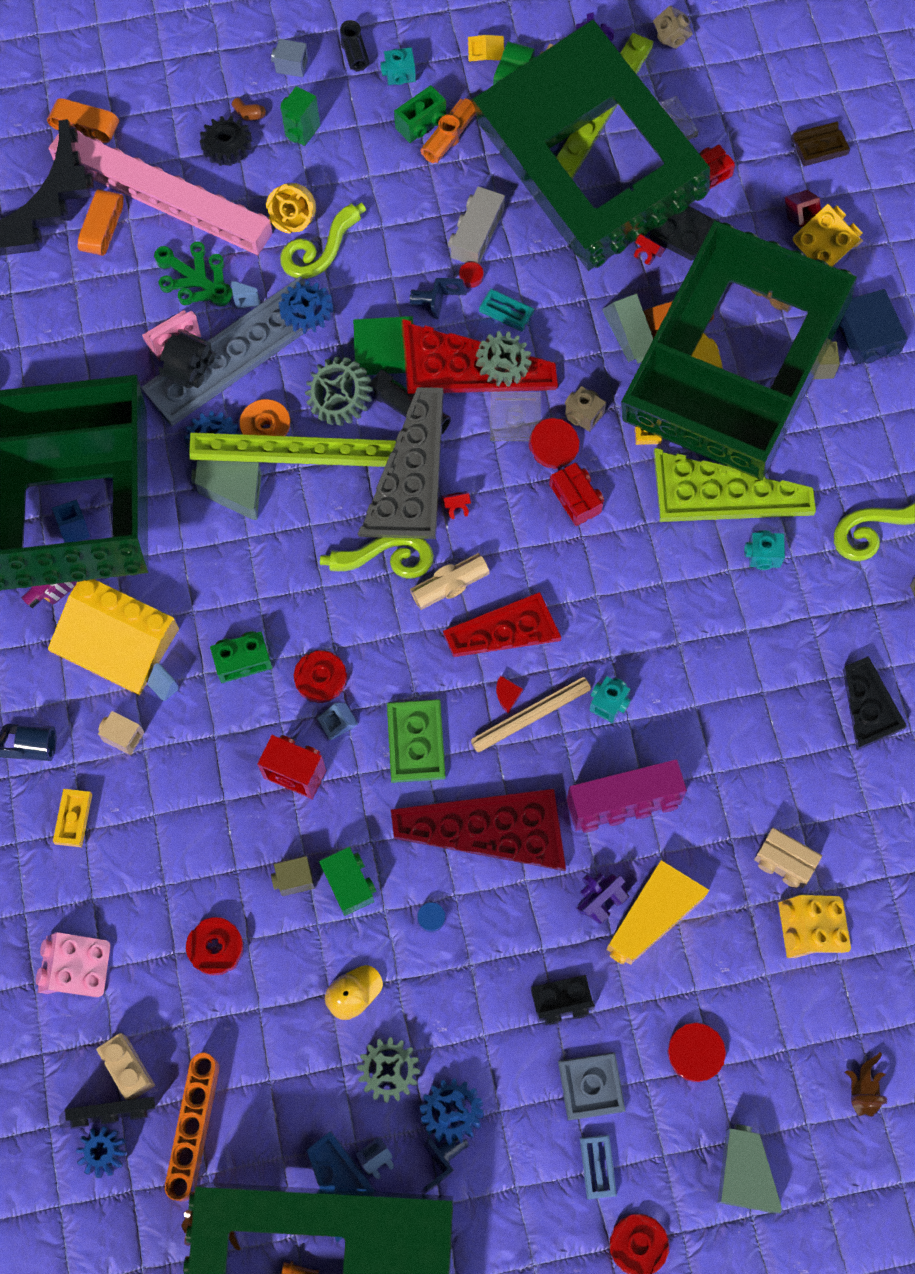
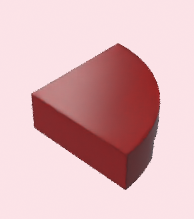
(507, 693)

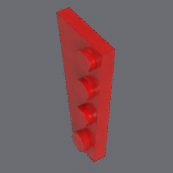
(509, 627)

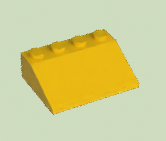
(112, 634)

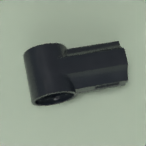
(353, 45)

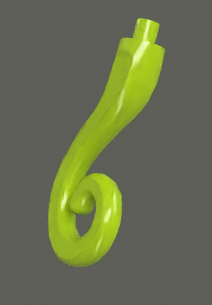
(341, 223)
(897, 516)
(350, 560)

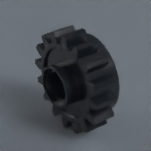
(226, 141)

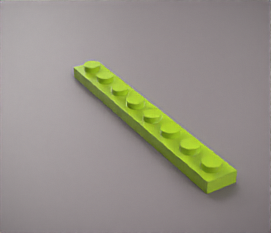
(581, 141)
(290, 449)

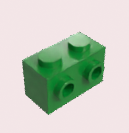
(419, 114)
(300, 116)
(240, 656)
(347, 880)

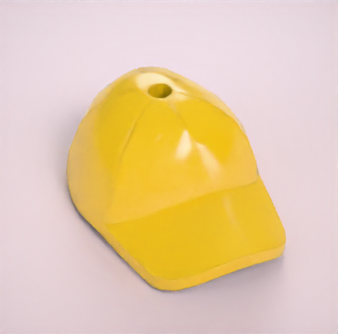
(363, 987)

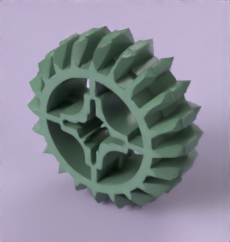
(332, 400)

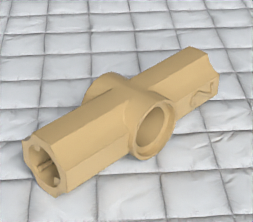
(449, 581)

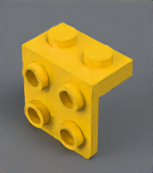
(828, 236)
(814, 925)

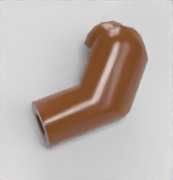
(248, 112)

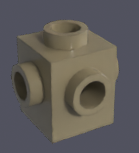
(672, 27)
(584, 408)

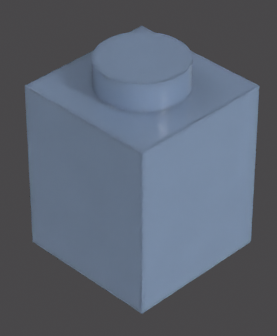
(290, 57)

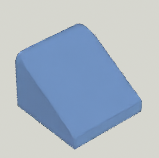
(244, 295)
(162, 682)
(337, 720)

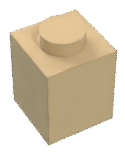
(120, 732)

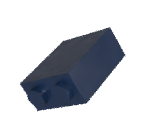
(872, 328)

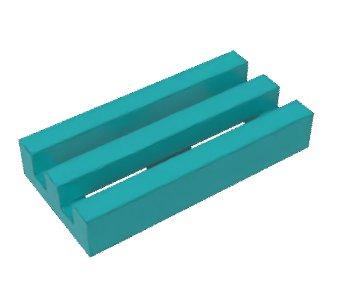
(503, 313)

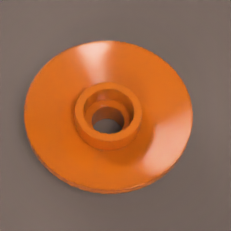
(262, 413)

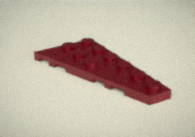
(500, 827)

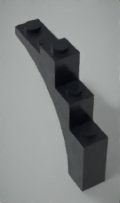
(48, 206)

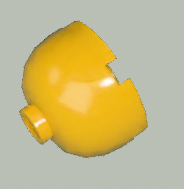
(291, 207)

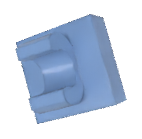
(374, 1156)

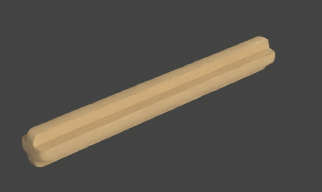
(530, 714)

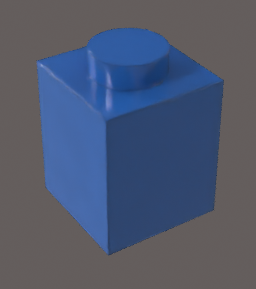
(70, 521)

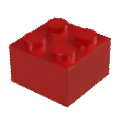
(292, 766)

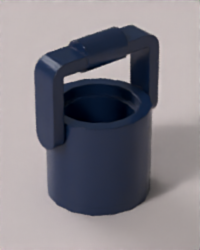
(30, 742)

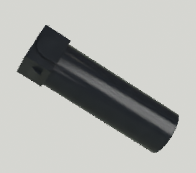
(396, 395)

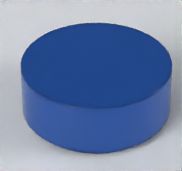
(431, 917)

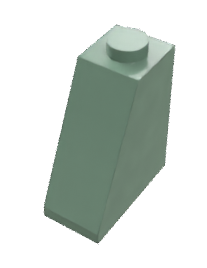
(629, 327)
(230, 484)
(746, 1173)

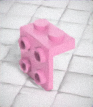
(158, 336)
(73, 965)

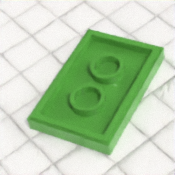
(415, 741)

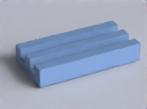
(586, 1168)

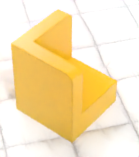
(485, 47)

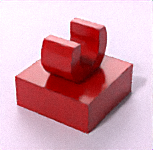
(649, 247)
(456, 500)

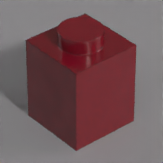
(802, 207)

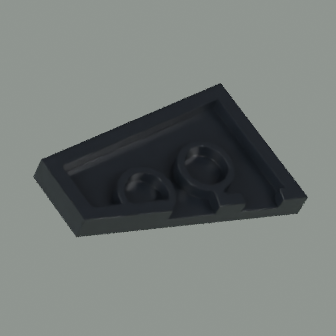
(870, 704)
(106, 1113)

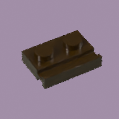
(820, 144)

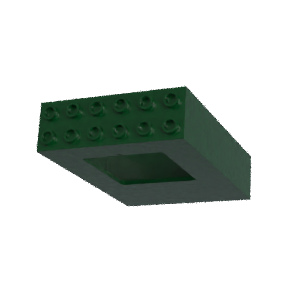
(559, 96)
(712, 407)
(69, 437)
(379, 1228)

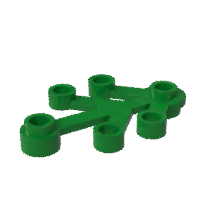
(194, 277)

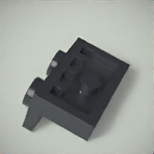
(562, 999)

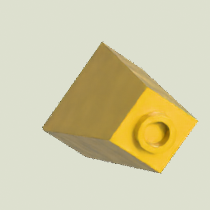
(658, 909)

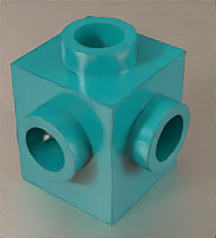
(398, 66)
(765, 550)
(610, 698)

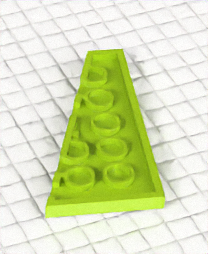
(715, 492)

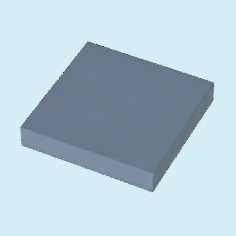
(591, 1086)

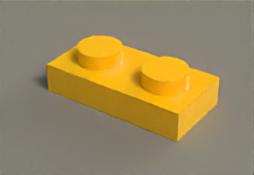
(72, 818)

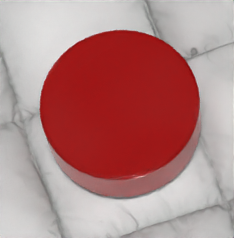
(472, 274)

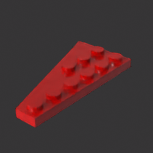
(450, 364)

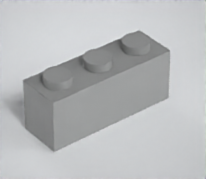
(476, 225)

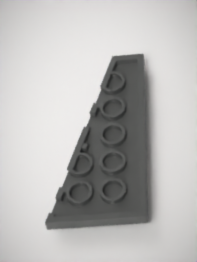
(410, 481)

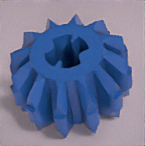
(96, 1142)

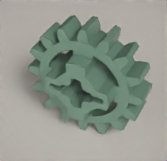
(503, 355)
(377, 1079)

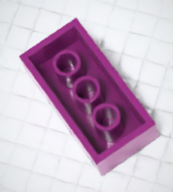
(626, 796)

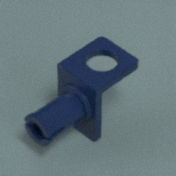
(434, 297)
(442, 1155)

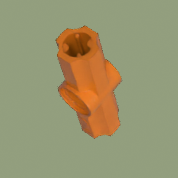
(448, 131)

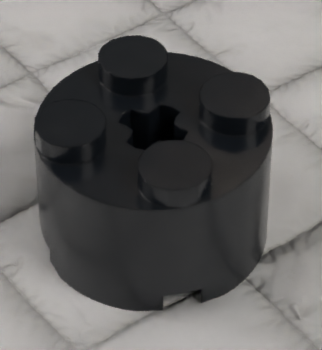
(186, 359)

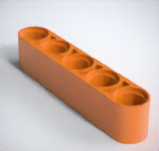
(182, 1139)

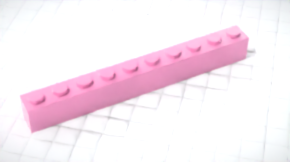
(172, 194)

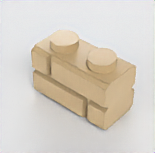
(787, 858)
(125, 1067)

